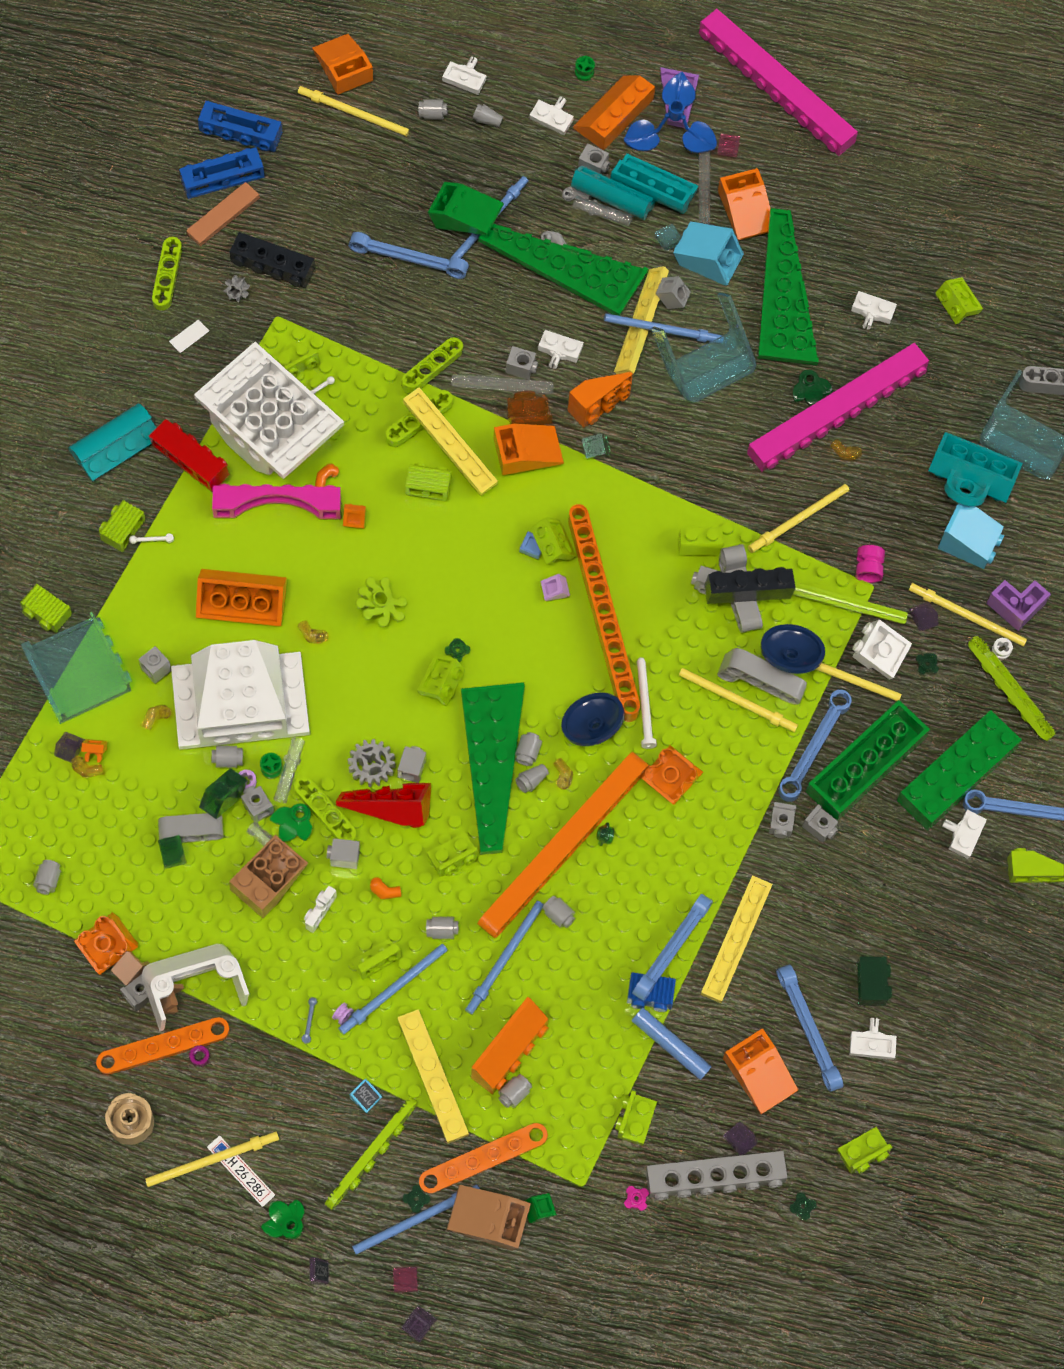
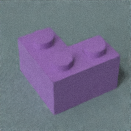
(1015, 606)

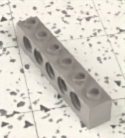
(772, 1161)

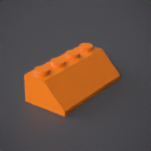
(616, 110)
(240, 597)
(509, 1046)

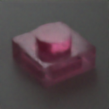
(728, 145)
(405, 1280)

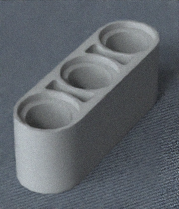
(191, 827)

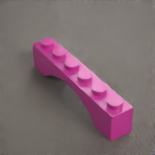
(233, 500)

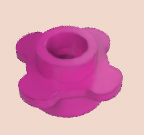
(632, 1203)

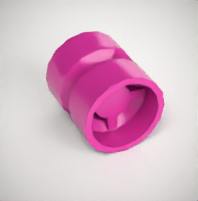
(870, 563)

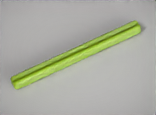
(850, 603)

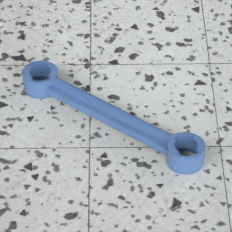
(454, 266)
(815, 745)
(1013, 807)
(649, 980)
(789, 982)

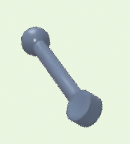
(306, 1038)

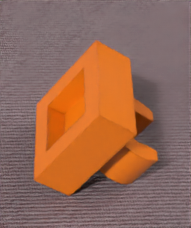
(354, 516)
(94, 747)

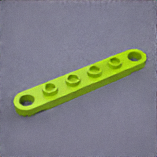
(1012, 689)
(366, 1161)

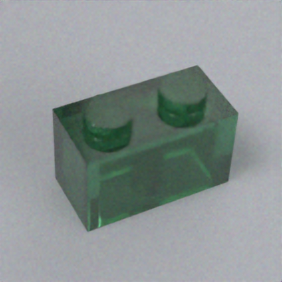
(223, 793)
(873, 981)

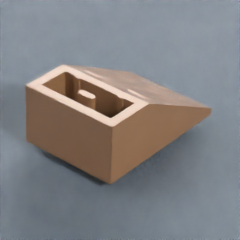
(268, 876)
(488, 1217)

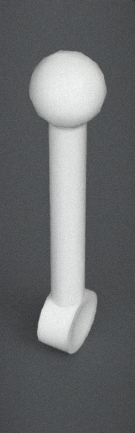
(330, 380)
(168, 538)

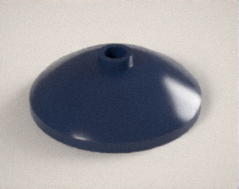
(792, 648)
(593, 719)

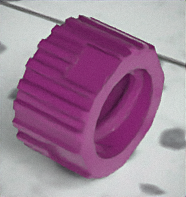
(193, 1052)

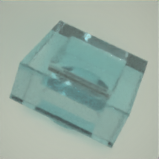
(668, 237)

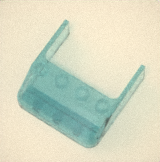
(714, 363)
(1023, 438)

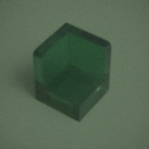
(596, 445)
(172, 851)

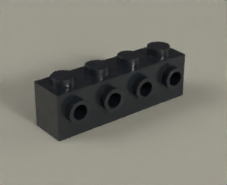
(272, 260)
(749, 585)

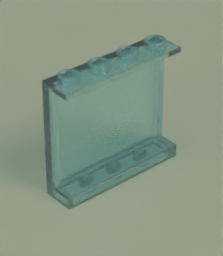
(78, 669)

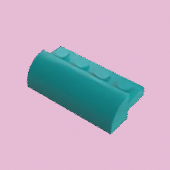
(655, 182)
(612, 192)
(114, 442)

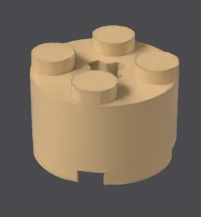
(116, 1119)

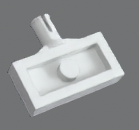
(465, 76)
(552, 116)
(873, 309)
(560, 348)
(965, 833)
(323, 903)
(873, 1043)

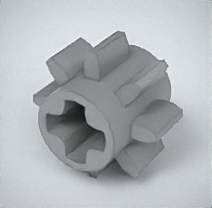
(236, 288)

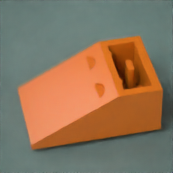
(344, 63)
(745, 203)
(598, 397)
(526, 447)
(760, 1071)

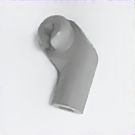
(570, 194)
(555, 237)

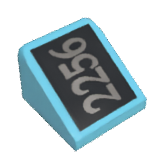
(365, 1095)

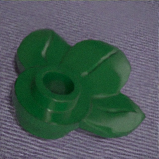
(812, 391)

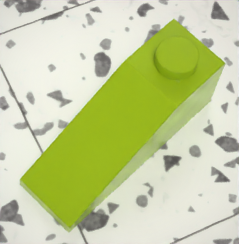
(1033, 867)

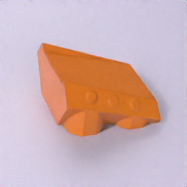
(671, 774)
(105, 942)

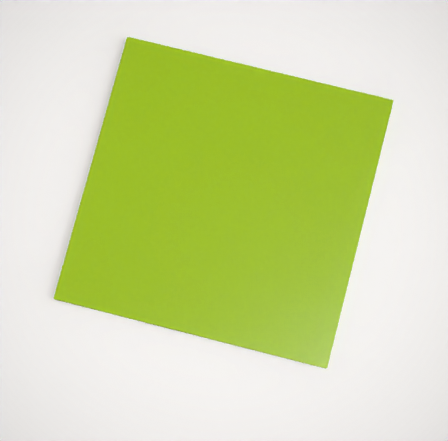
(465, 582)

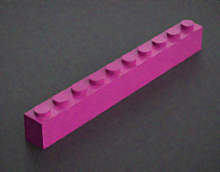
(778, 82)
(838, 407)

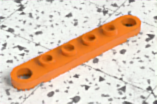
(162, 1046)
(483, 1158)

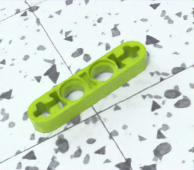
(167, 273)
(432, 365)
(409, 432)
(327, 809)

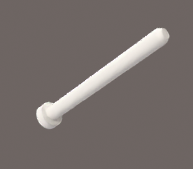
(648, 741)

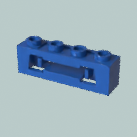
(240, 126)
(221, 172)

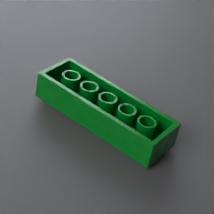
(867, 760)
(959, 770)

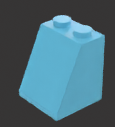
(709, 251)
(971, 536)

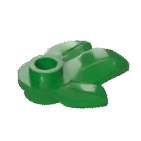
(290, 824)
(282, 1217)

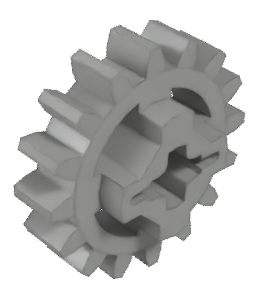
(374, 754)

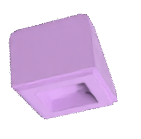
(555, 587)

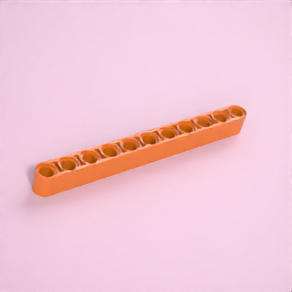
(599, 602)
(563, 845)

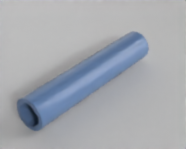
(671, 1043)

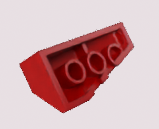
(400, 806)

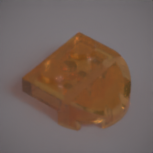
(528, 409)

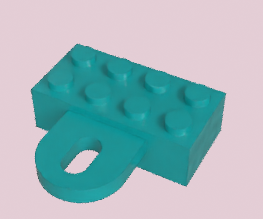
(975, 469)

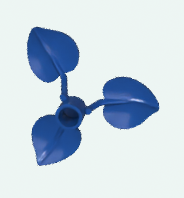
(677, 94)

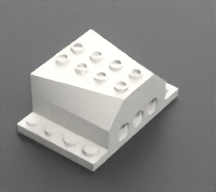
(266, 413)
(239, 695)

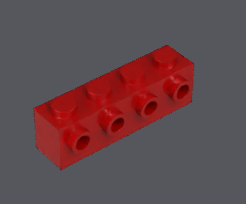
(189, 455)

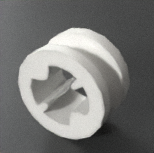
(1002, 642)

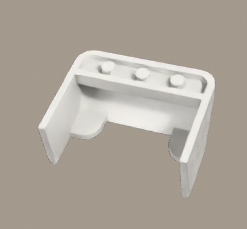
(160, 975)

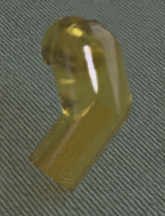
(846, 453)
(312, 635)
(155, 713)
(84, 769)
(566, 774)

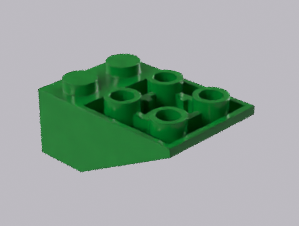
(464, 209)

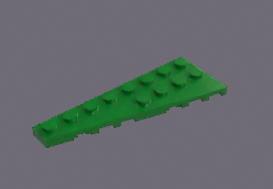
(590, 276)
(785, 315)
(492, 735)

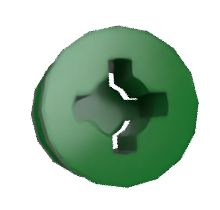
(583, 63)
(271, 760)

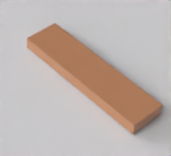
(222, 214)

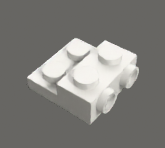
(881, 648)

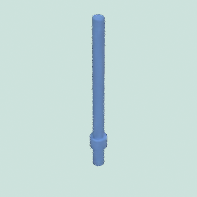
(511, 194)
(701, 335)
(482, 991)
(359, 1016)
(406, 1224)

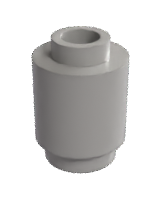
(432, 109)
(528, 749)
(227, 756)
(47, 877)
(559, 912)
(442, 927)
(514, 1091)

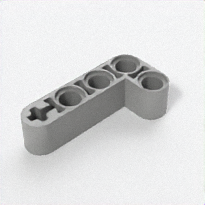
(1035, 380)
(746, 613)
(760, 673)

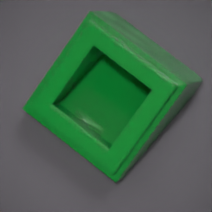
(540, 1208)

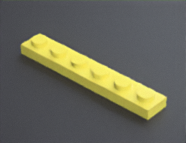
(644, 311)
(450, 441)
(736, 939)
(433, 1076)

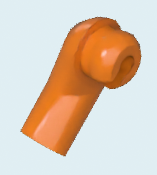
(324, 473)
(382, 890)

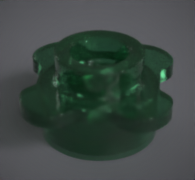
(457, 643)
(931, 658)
(605, 834)
(416, 1205)
(796, 1206)

